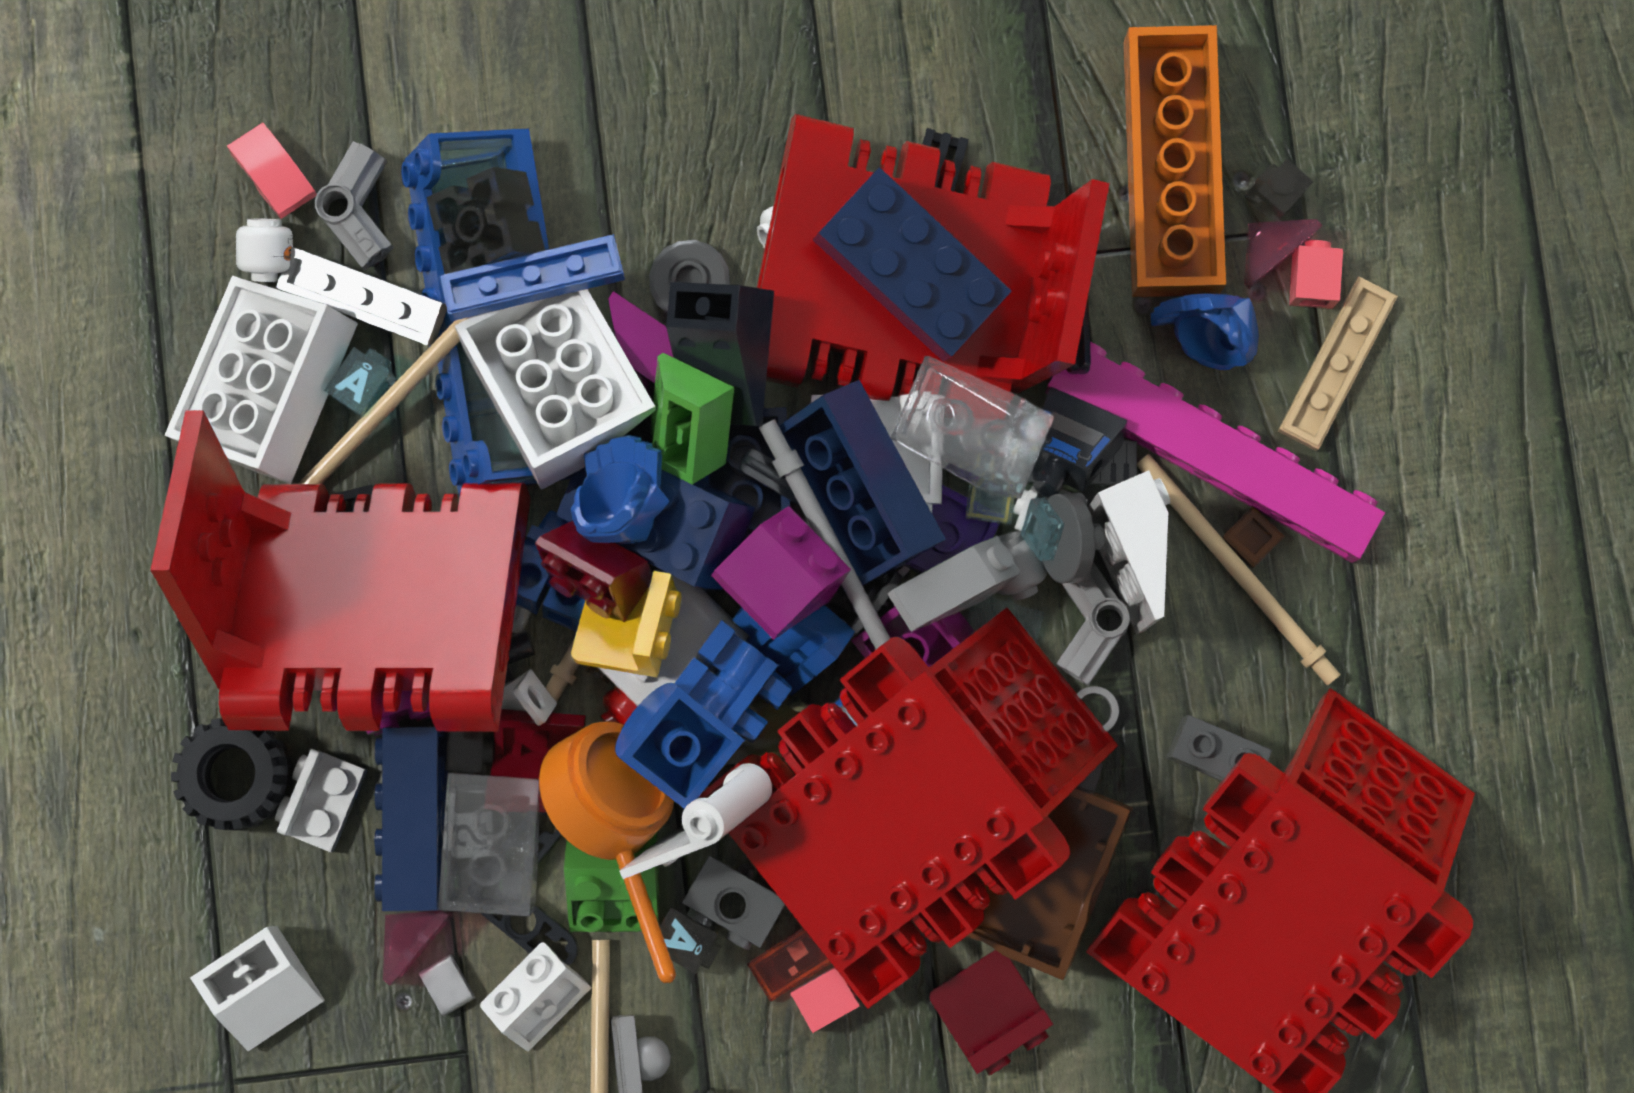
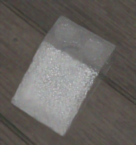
(972, 428)
(490, 845)

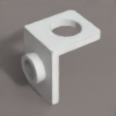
(529, 695)

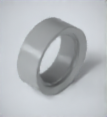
(1114, 709)

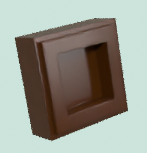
(1252, 537)

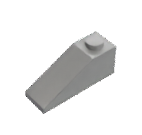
(955, 584)

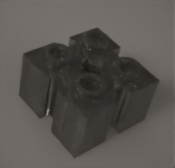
(485, 220)

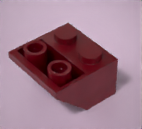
(600, 573)

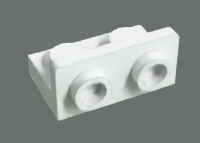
(320, 799)
(534, 997)

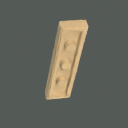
(1337, 363)

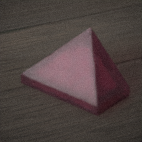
(1272, 244)
(407, 938)

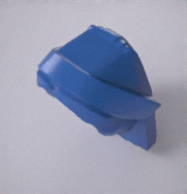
(1212, 328)
(619, 492)

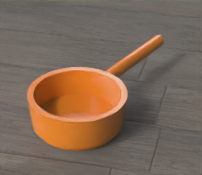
(607, 814)

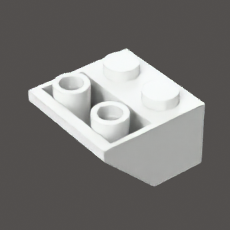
(257, 988)

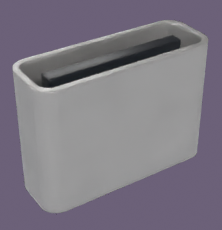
(446, 985)

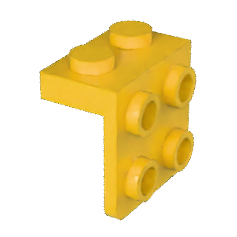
(638, 642)

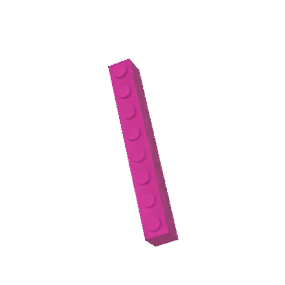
(1227, 456)

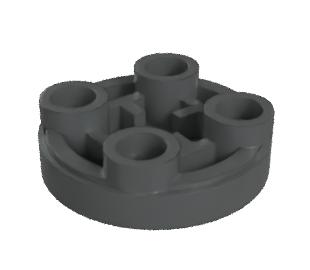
(1078, 539)

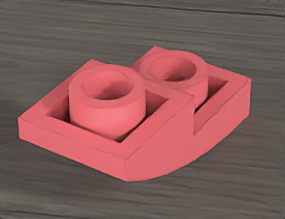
(272, 170)

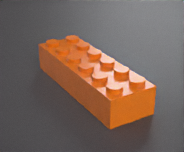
(1174, 161)

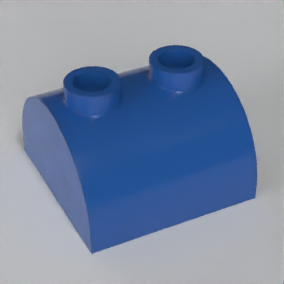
(676, 743)

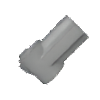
(354, 227)
(1092, 643)

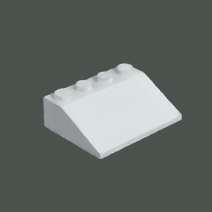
(265, 375)
(555, 380)
(1135, 544)

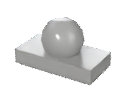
(636, 1058)

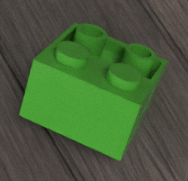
(690, 419)
(598, 893)

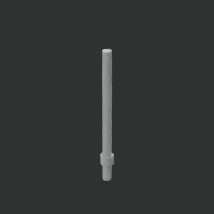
(789, 465)

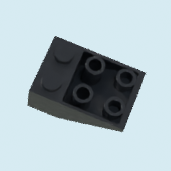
(725, 336)

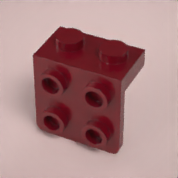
(524, 744)
(990, 1012)

